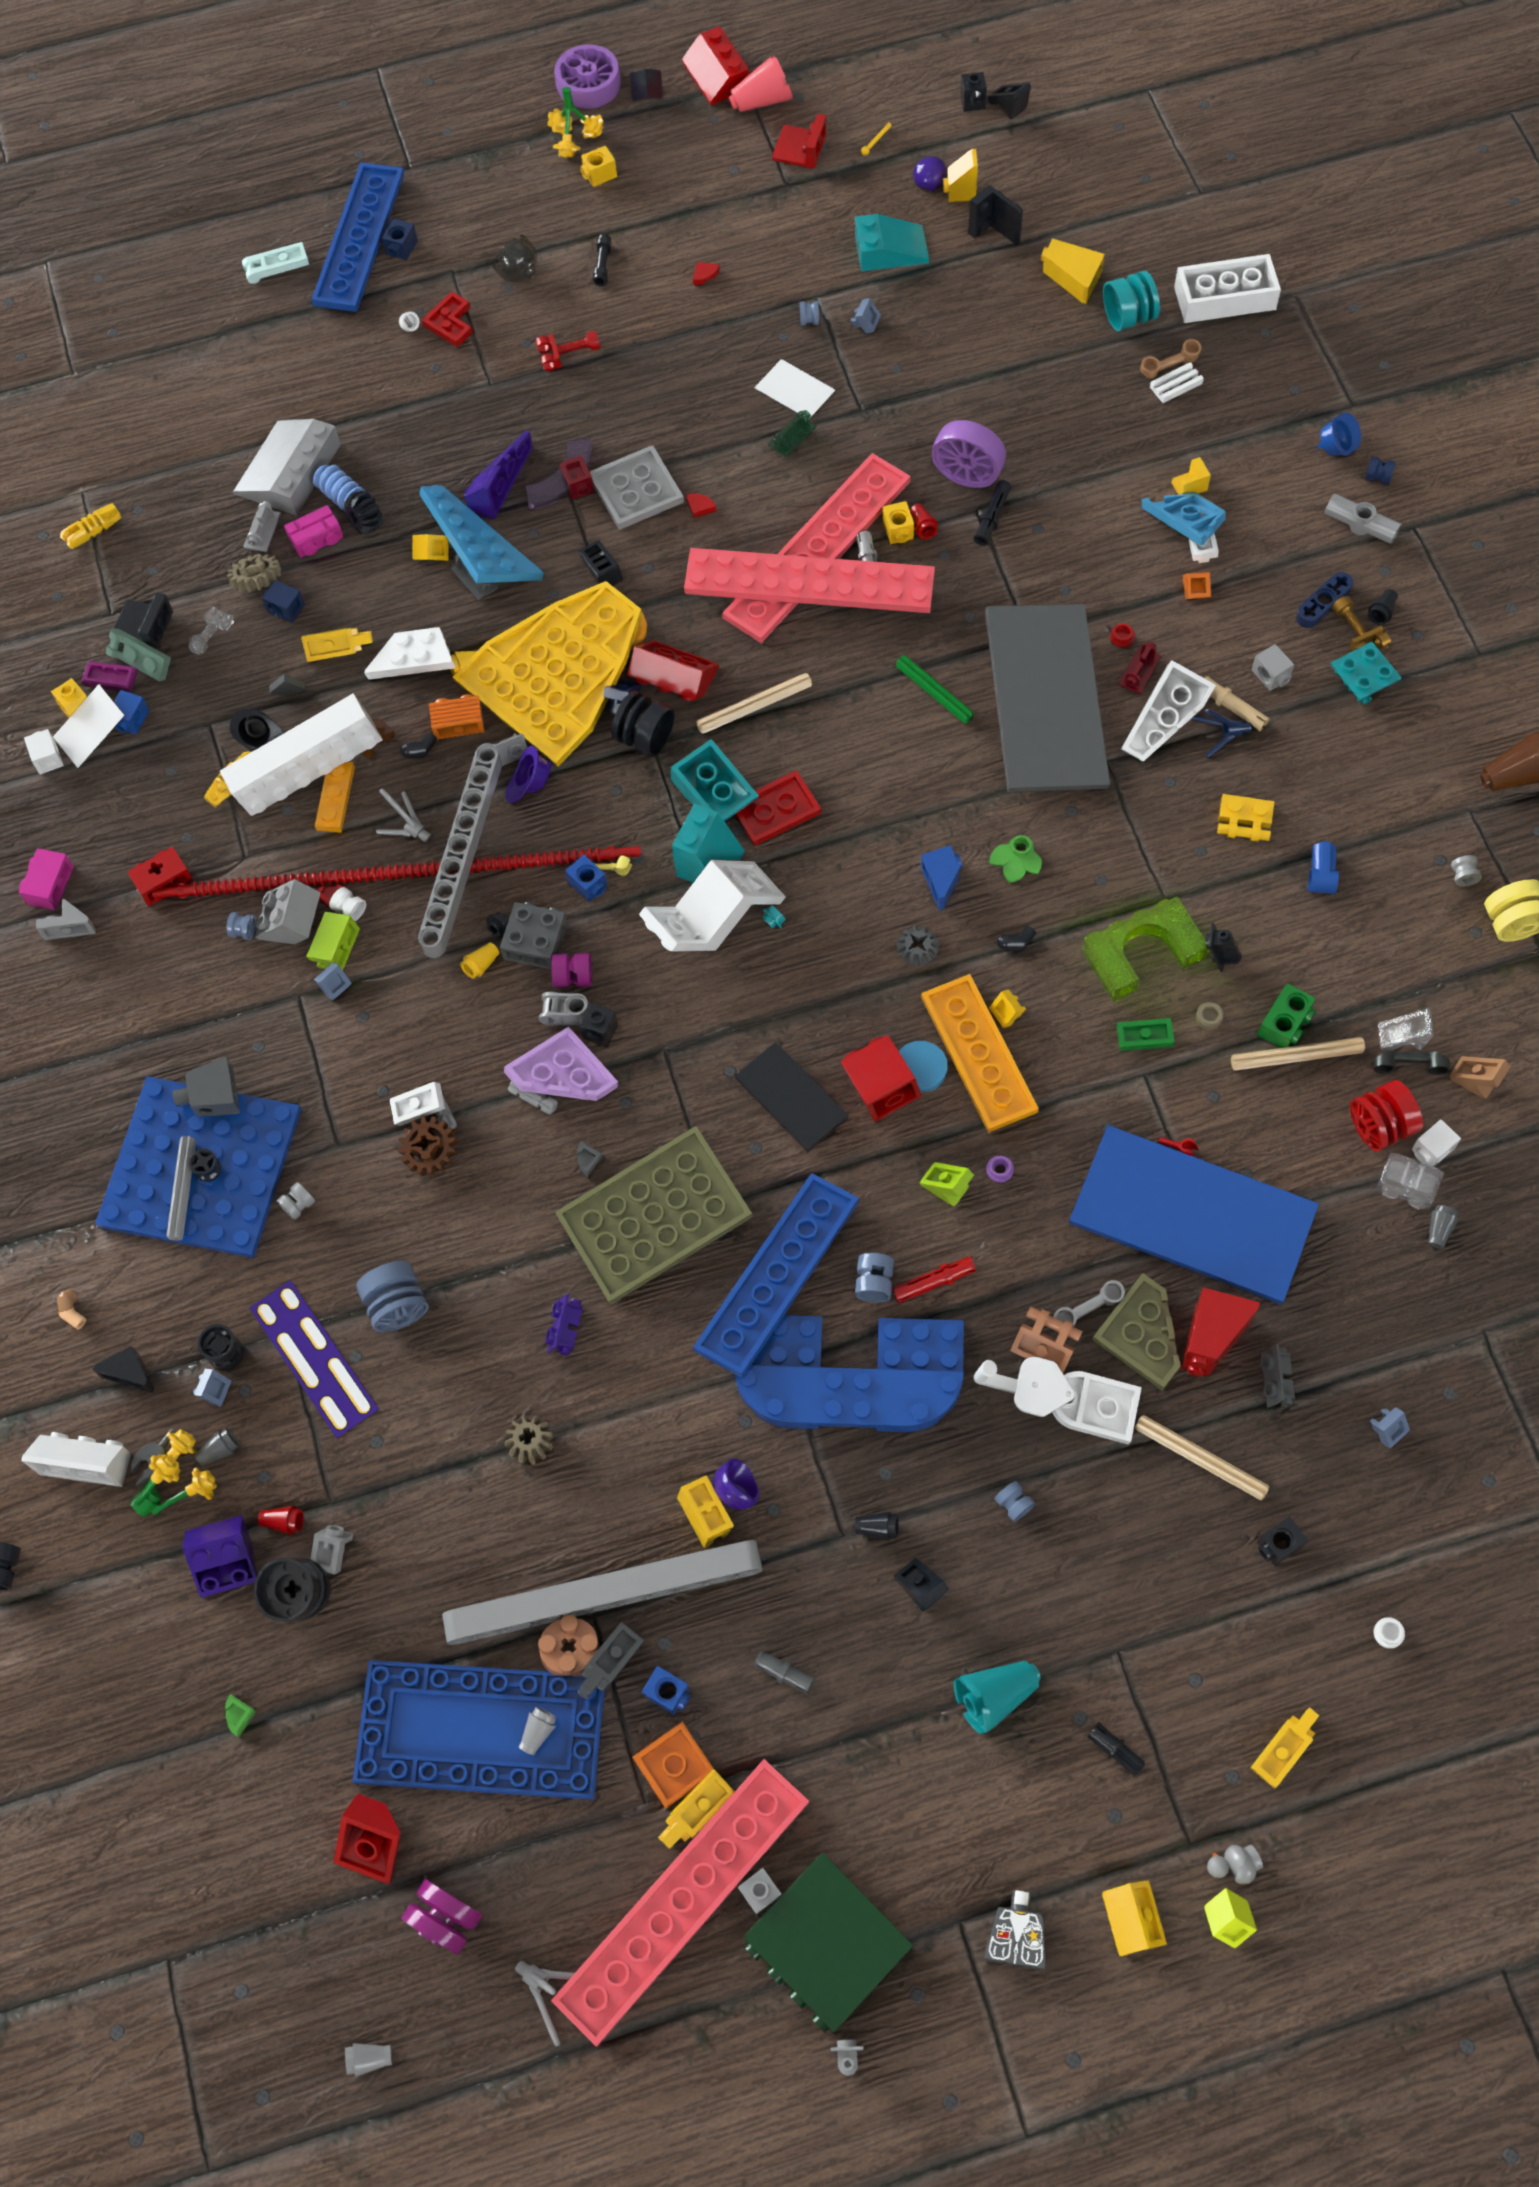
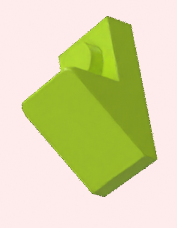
(947, 1181)

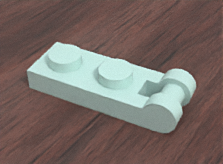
(274, 262)

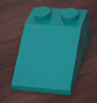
(889, 242)
(712, 781)

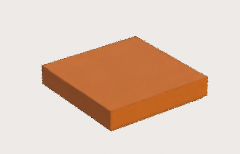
(673, 1765)

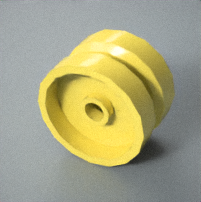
(1515, 910)

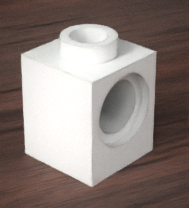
(43, 751)
(1435, 1144)

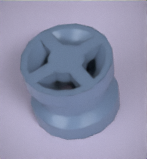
(809, 313)
(241, 926)

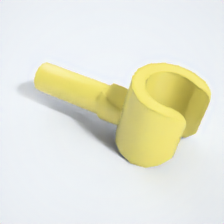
(622, 866)

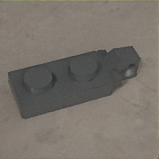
(609, 1660)

